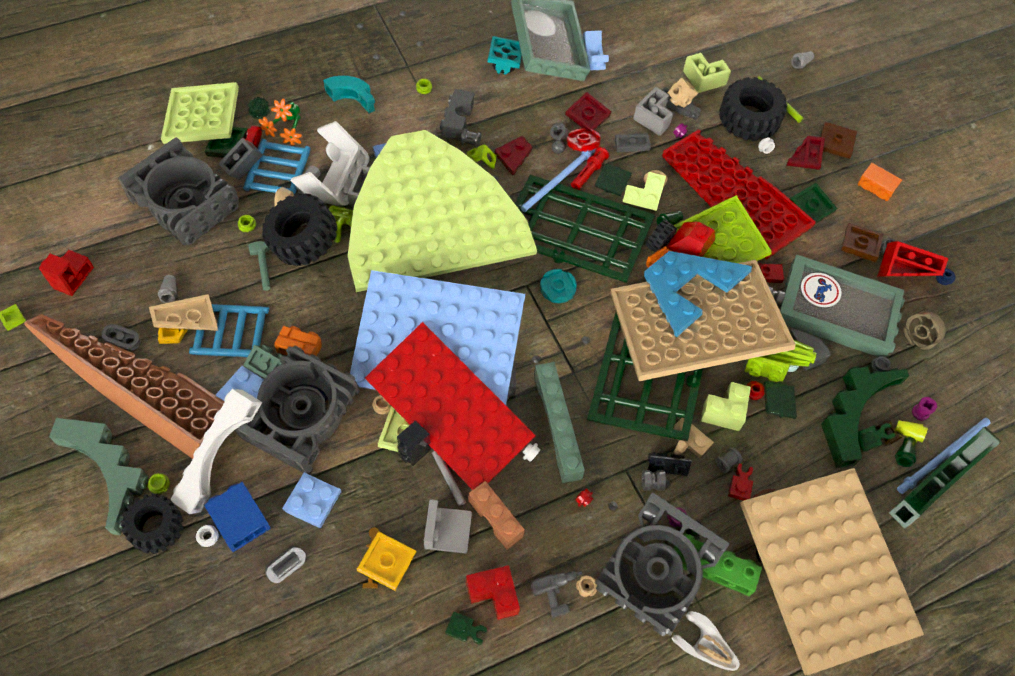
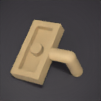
(697, 442)

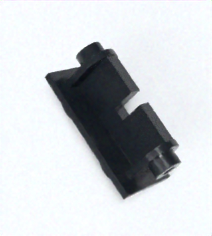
(674, 465)

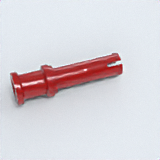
(594, 163)

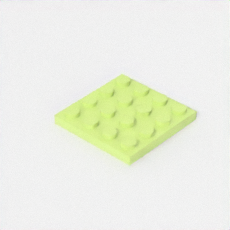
(200, 112)

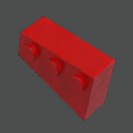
(907, 261)

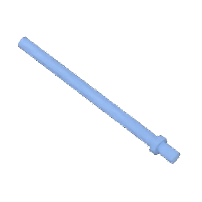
(584, 156)
(910, 482)

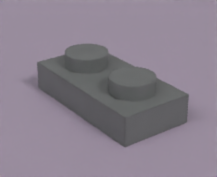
(632, 142)

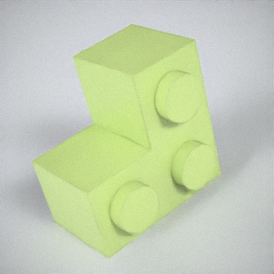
(705, 75)
(727, 411)

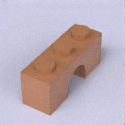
(490, 506)

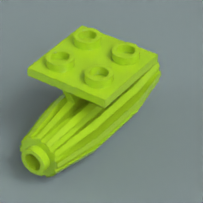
(777, 365)

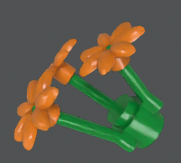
(284, 112)

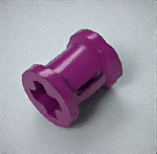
(924, 408)

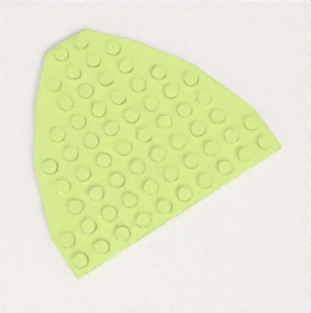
(431, 213)

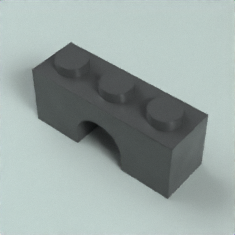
(459, 104)

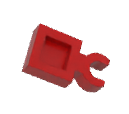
(740, 485)

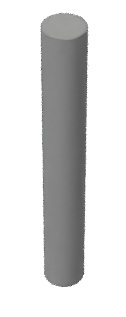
(449, 479)

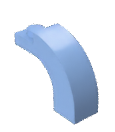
(593, 47)

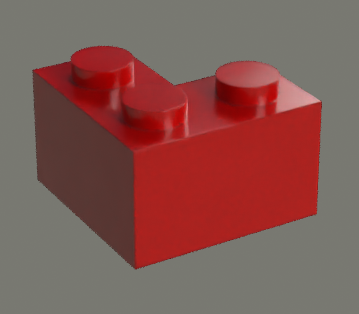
(66, 272)
(494, 585)

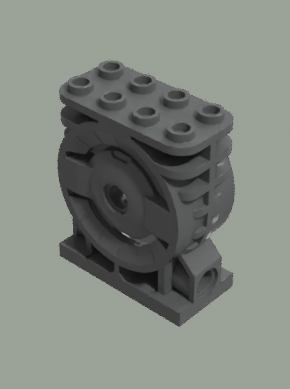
(190, 189)
(312, 424)
(616, 576)

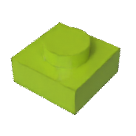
(12, 317)

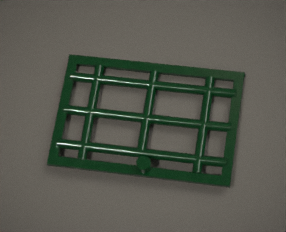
(559, 257)
(692, 381)

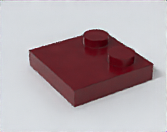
(588, 112)

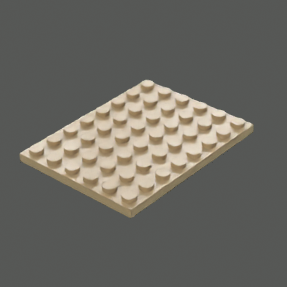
(730, 329)
(830, 571)

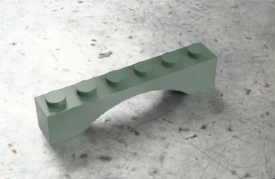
(564, 439)

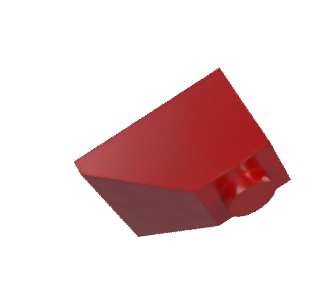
(692, 239)

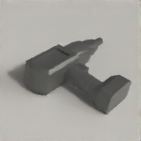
(550, 585)

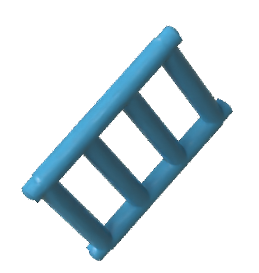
(300, 165)
(235, 351)

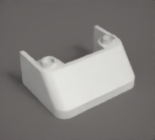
(346, 158)

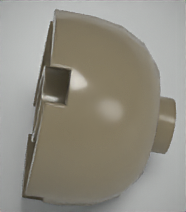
(925, 329)

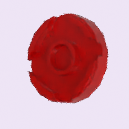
(583, 140)

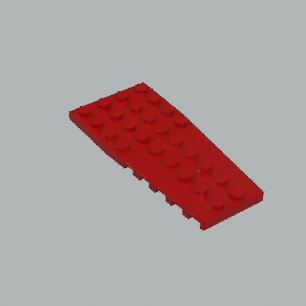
(720, 177)

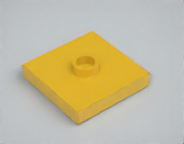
(386, 561)

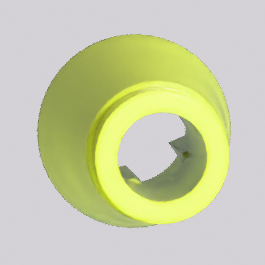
(911, 430)

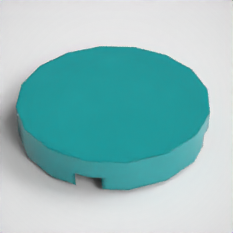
(558, 286)

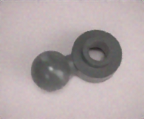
(558, 146)

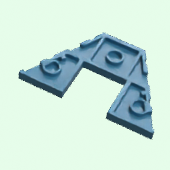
(676, 270)

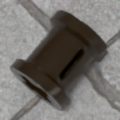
(888, 431)

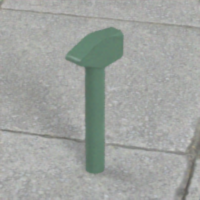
(259, 248)

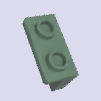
(262, 360)

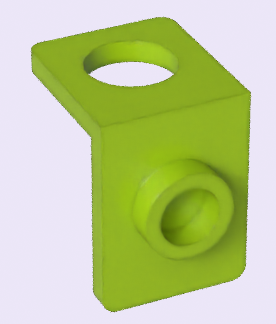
(480, 153)

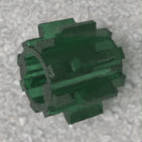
(258, 108)

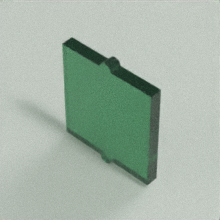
(613, 179)
(780, 399)

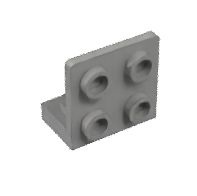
(447, 529)

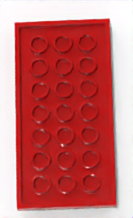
(460, 413)

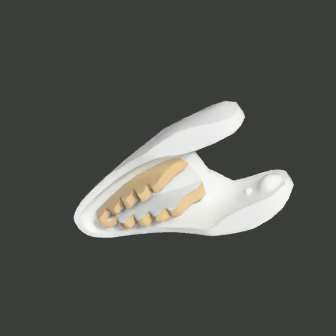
(710, 645)

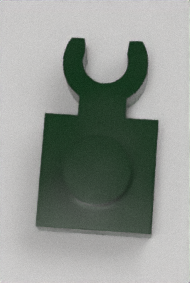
(872, 438)
(461, 627)

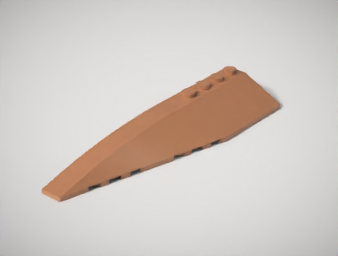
(153, 395)

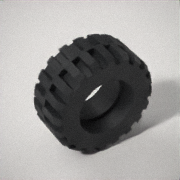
(756, 94)
(309, 243)

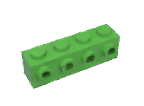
(729, 571)

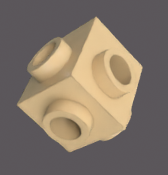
(682, 93)

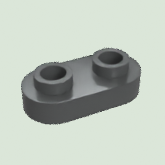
(122, 338)

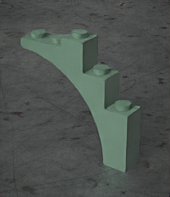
(121, 481)

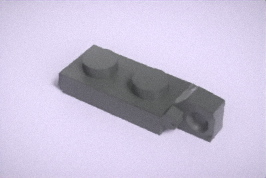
(690, 110)

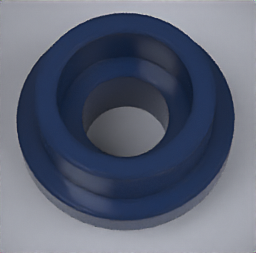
(947, 278)

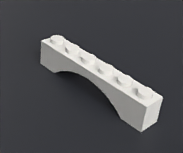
(195, 485)

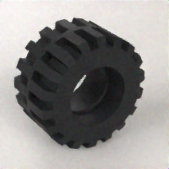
(141, 512)

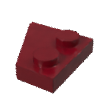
(513, 153)
(808, 154)

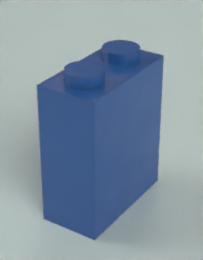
(237, 516)

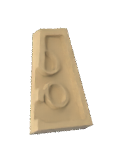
(185, 314)

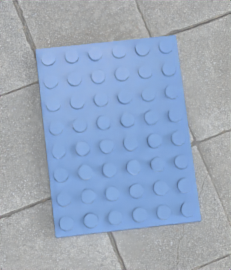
(470, 320)

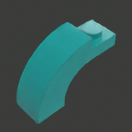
(350, 87)

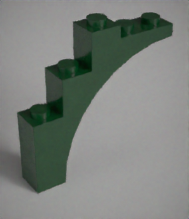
(842, 427)
(944, 477)

